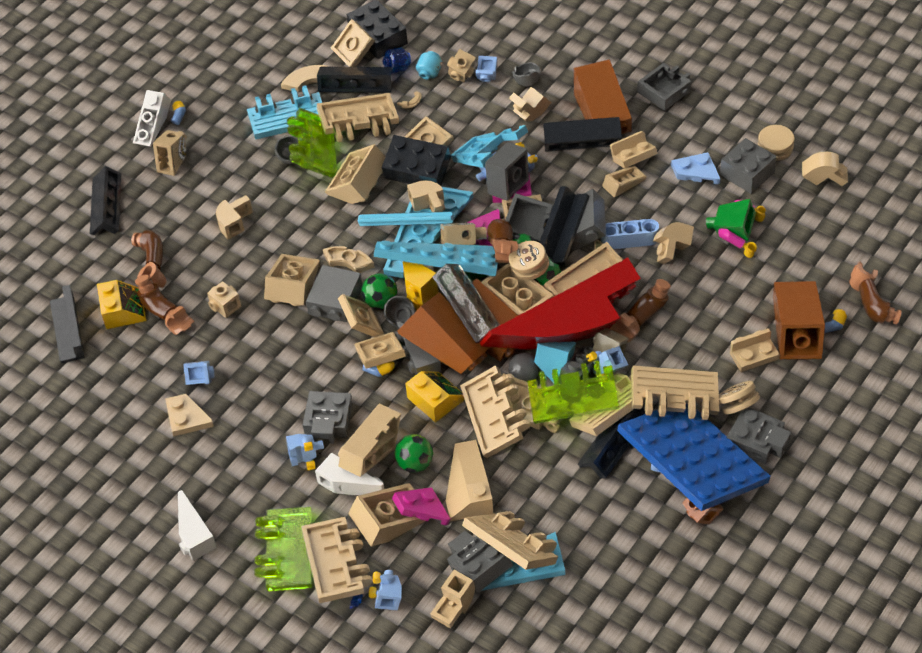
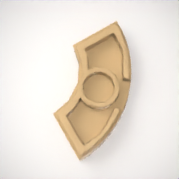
(301, 77)
(349, 258)

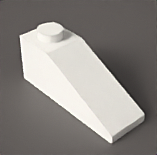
(194, 534)

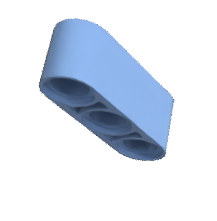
(631, 233)

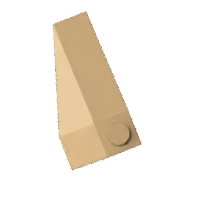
(468, 485)

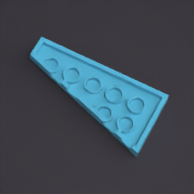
(454, 201)
(472, 258)

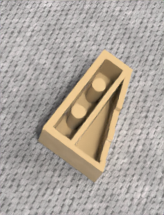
(370, 441)

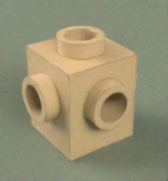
(461, 66)
(224, 299)

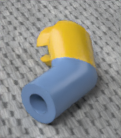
(179, 111)
(837, 321)
(380, 370)

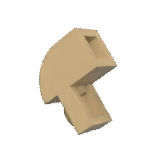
(531, 105)
(824, 166)
(426, 195)
(230, 216)
(670, 237)
(456, 599)

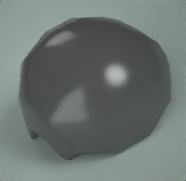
(526, 74)
(282, 148)
(398, 309)
(523, 367)

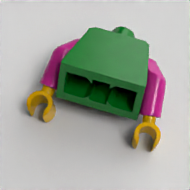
(735, 223)

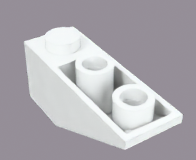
(152, 117)
(344, 482)

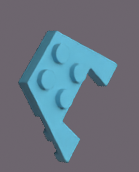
(480, 148)

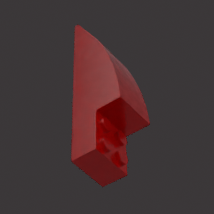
(571, 314)

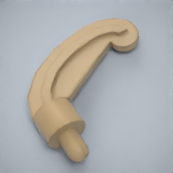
(412, 103)

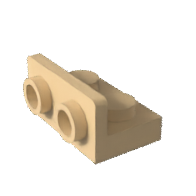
(632, 150)
(753, 350)

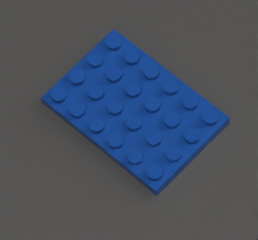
(694, 456)

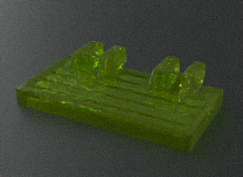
(314, 148)
(574, 395)
(287, 551)

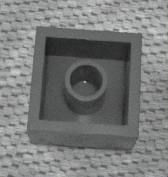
(748, 165)
(507, 171)

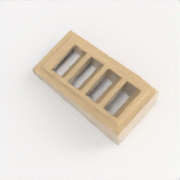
(621, 180)

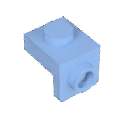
(486, 68)
(198, 372)

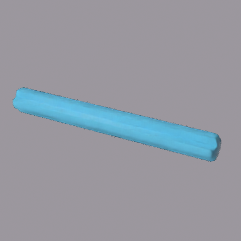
(405, 218)

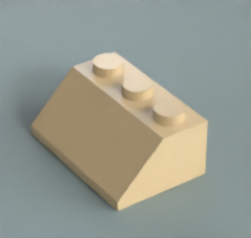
(357, 175)
(515, 292)

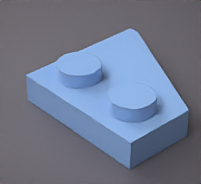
(695, 168)

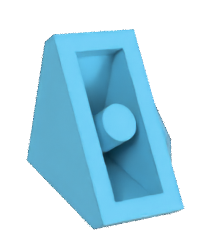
(553, 356)

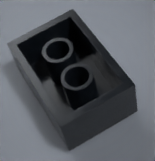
(381, 26)
(415, 161)

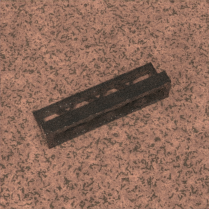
(465, 301)

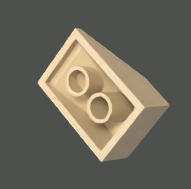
(291, 279)
(379, 516)

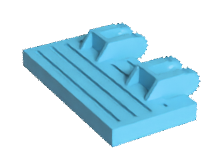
(272, 120)

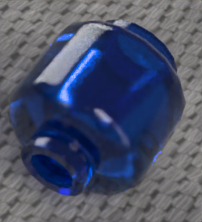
(398, 59)

